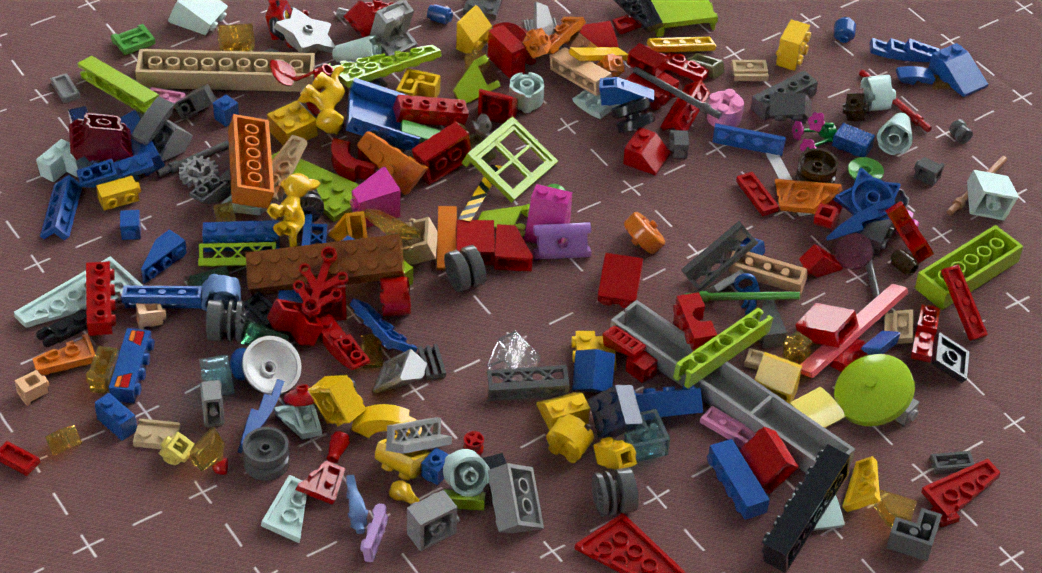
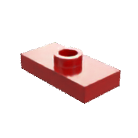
(18, 458)

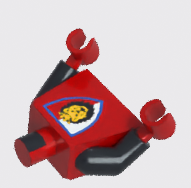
(278, 11)

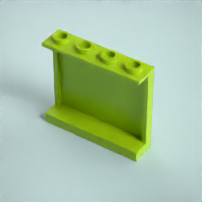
(684, 12)

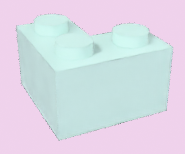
(58, 161)

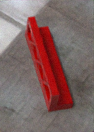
(683, 113)

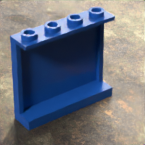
(372, 110)

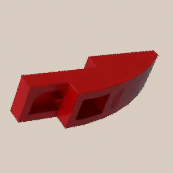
(925, 333)
(340, 345)

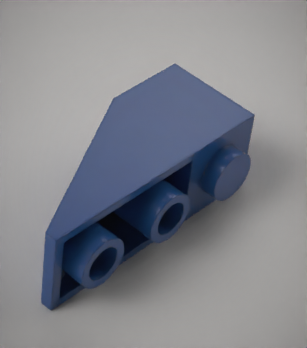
(619, 91)
(164, 252)

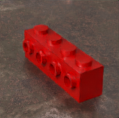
(430, 110)
(99, 298)

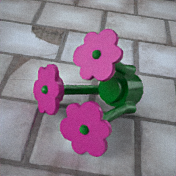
(817, 124)

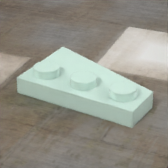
(287, 511)

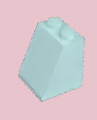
(198, 14)
(990, 195)

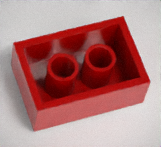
(442, 152)

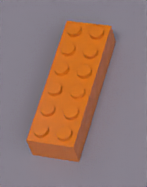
(250, 161)

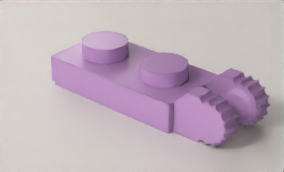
(374, 532)

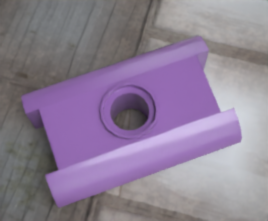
(549, 235)

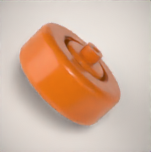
(644, 233)

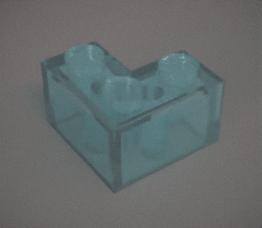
(649, 438)

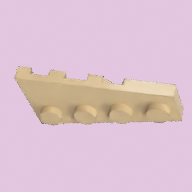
(286, 161)

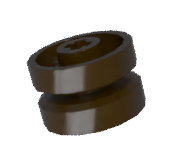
(817, 166)

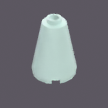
(357, 49)
(895, 135)

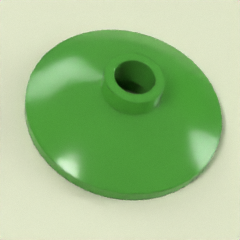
(870, 165)

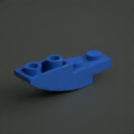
(110, 171)

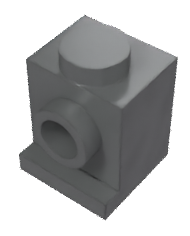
(679, 143)
(928, 171)

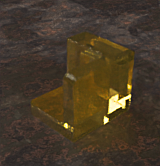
(63, 439)

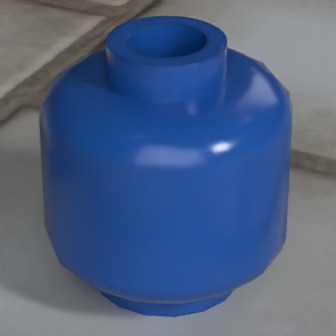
(844, 29)

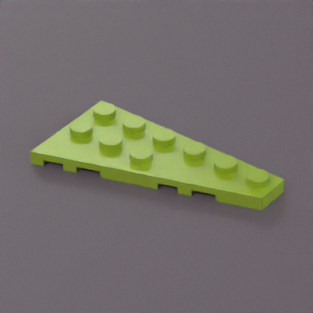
(379, 65)
(333, 189)

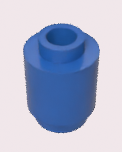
(439, 14)

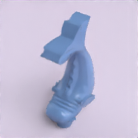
(357, 509)

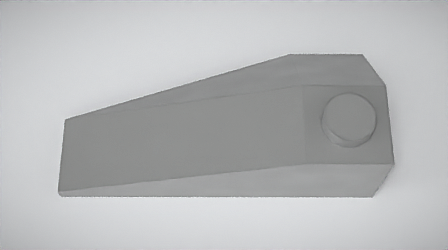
(170, 140)

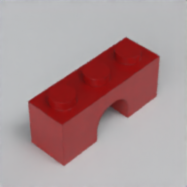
(689, 310)

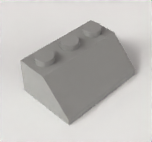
(515, 498)

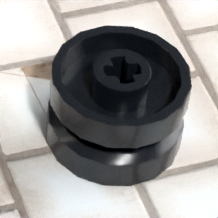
(633, 117)

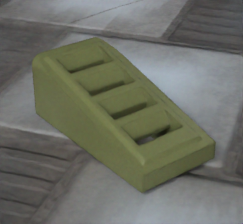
(714, 65)

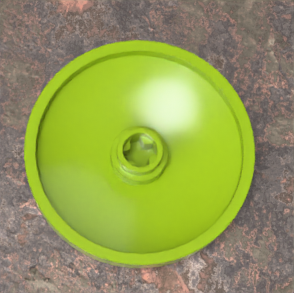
(874, 390)

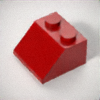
(497, 106)
(646, 152)

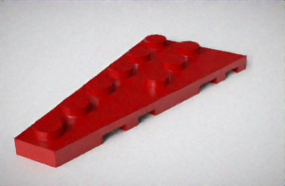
(626, 549)

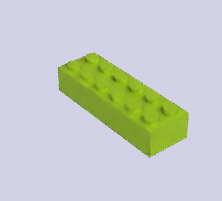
(979, 261)

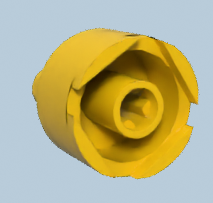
(569, 438)

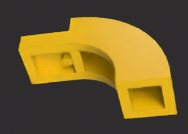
(377, 418)

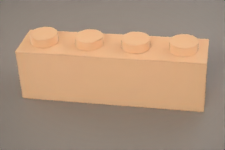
(582, 73)
(772, 271)

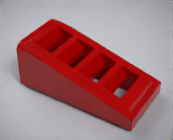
(621, 341)

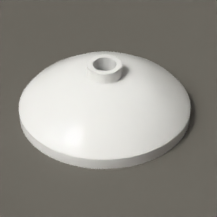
(278, 356)

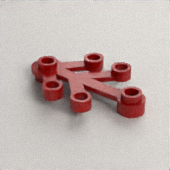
(320, 285)

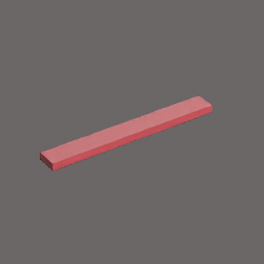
(866, 318)

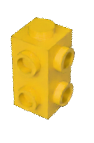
(118, 192)
(614, 453)

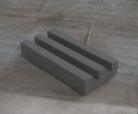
(429, 350)
(953, 464)

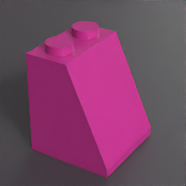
(377, 193)
(547, 207)

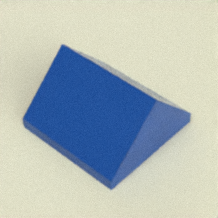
(593, 370)

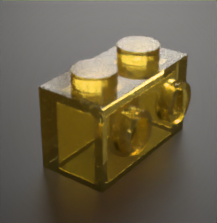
(236, 37)
(102, 369)

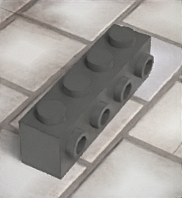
(798, 83)

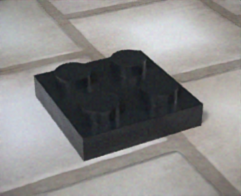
(950, 357)

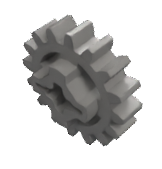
(197, 171)

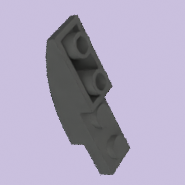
(213, 189)

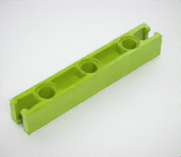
(117, 84)
(722, 348)

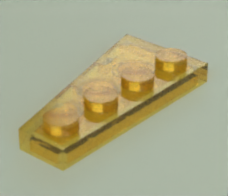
(391, 225)

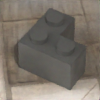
(793, 106)
(915, 538)

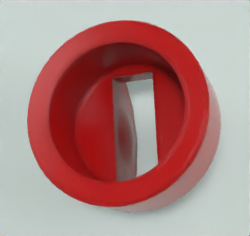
(221, 467)

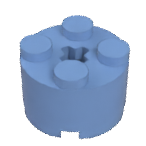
(220, 288)

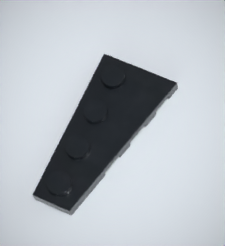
(642, 12)

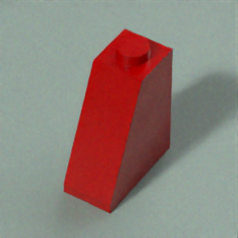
(511, 250)

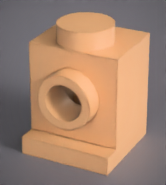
(149, 315)
(31, 386)

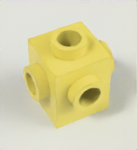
(176, 449)

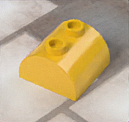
(406, 464)

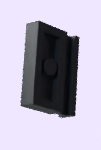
(258, 308)

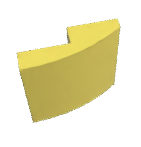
(819, 407)

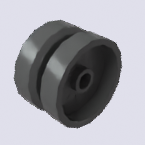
(465, 268)
(266, 453)

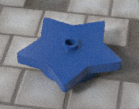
(865, 193)

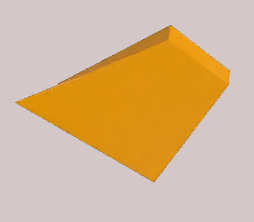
(350, 225)

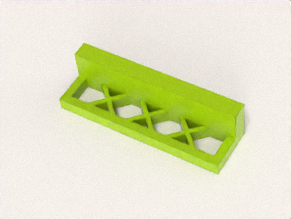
(238, 261)

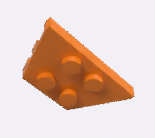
(804, 195)

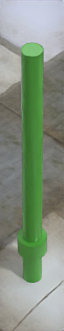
(748, 296)

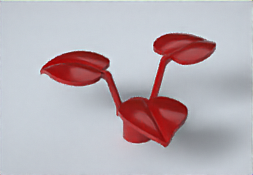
(285, 74)

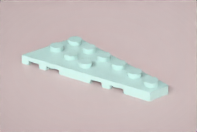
(69, 297)

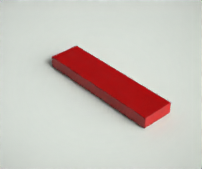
(964, 302)

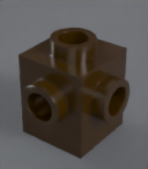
(855, 107)

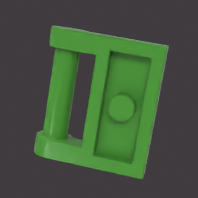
(133, 39)

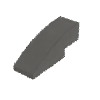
(152, 121)

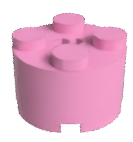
(729, 105)

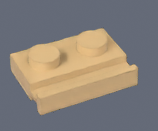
(750, 70)
(902, 322)
(152, 433)

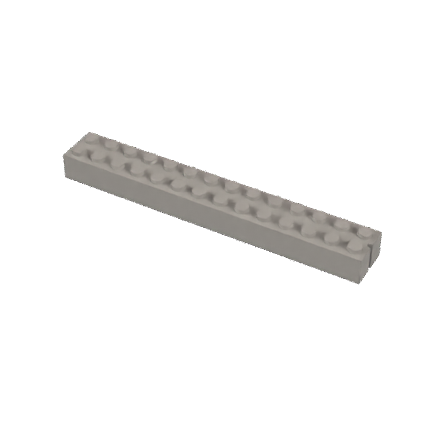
(731, 388)

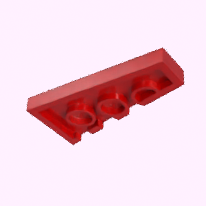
(960, 488)

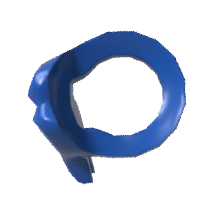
(749, 304)

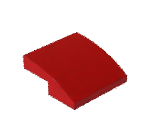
(600, 34)

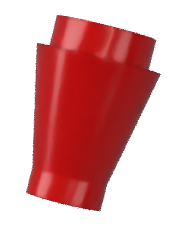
(338, 443)

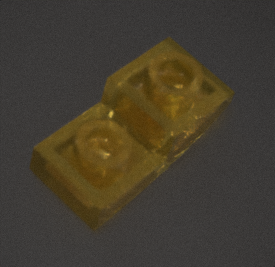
(372, 348)

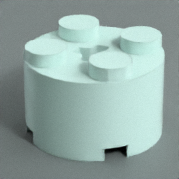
(528, 91)
(878, 92)
(466, 472)

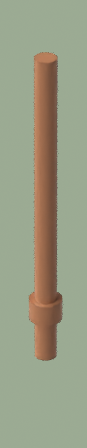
(960, 202)

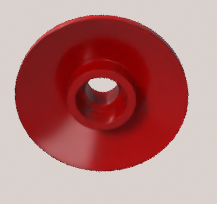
(299, 396)

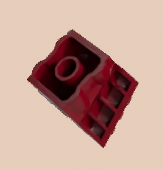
(100, 138)

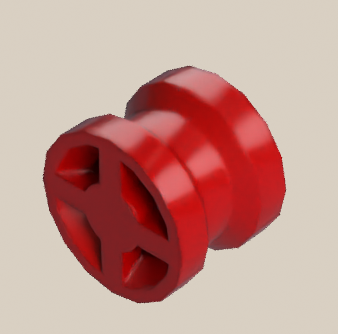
(474, 441)

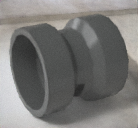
(960, 131)

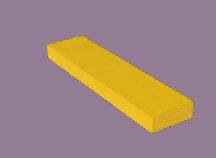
(681, 44)
(595, 53)

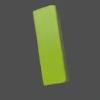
(472, 503)

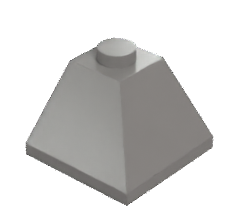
(400, 371)

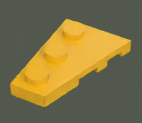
(863, 486)

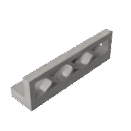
(414, 441)

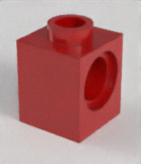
(642, 366)

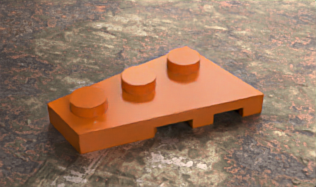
(562, 33)
(68, 357)

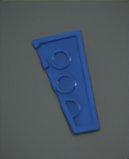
(380, 327)

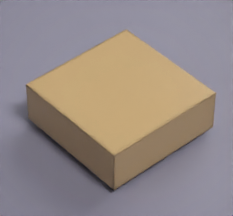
(753, 359)

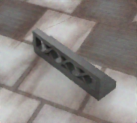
(716, 254)
(528, 387)

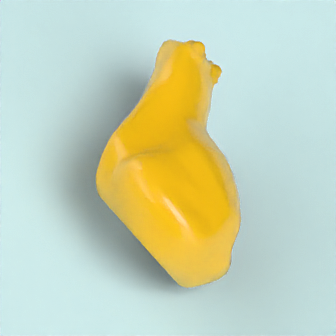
(402, 492)

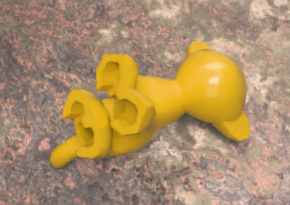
(328, 119)
(295, 187)

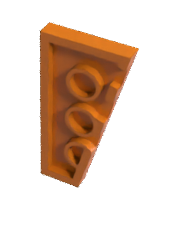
(403, 169)

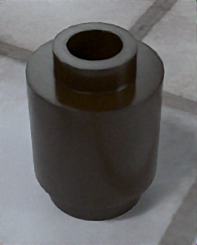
(904, 262)

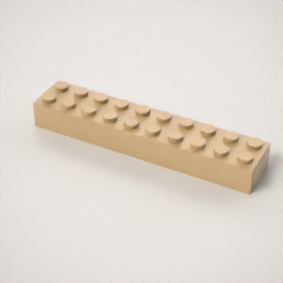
(219, 69)

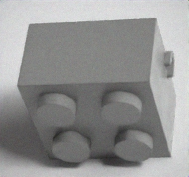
(432, 520)

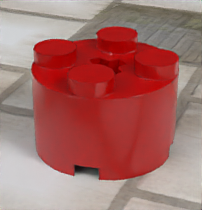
(361, 18)
(395, 296)

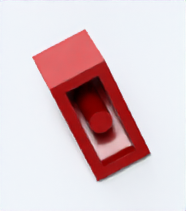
(819, 262)

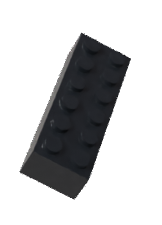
(805, 508)

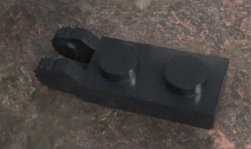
(63, 329)

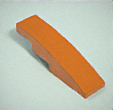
(446, 233)

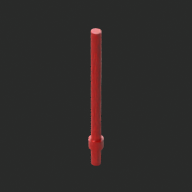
(915, 118)

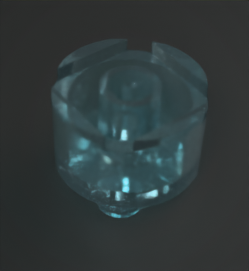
(218, 369)

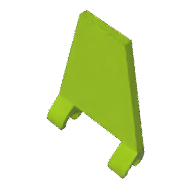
(472, 81)
(507, 216)

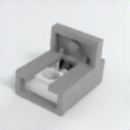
(392, 28)

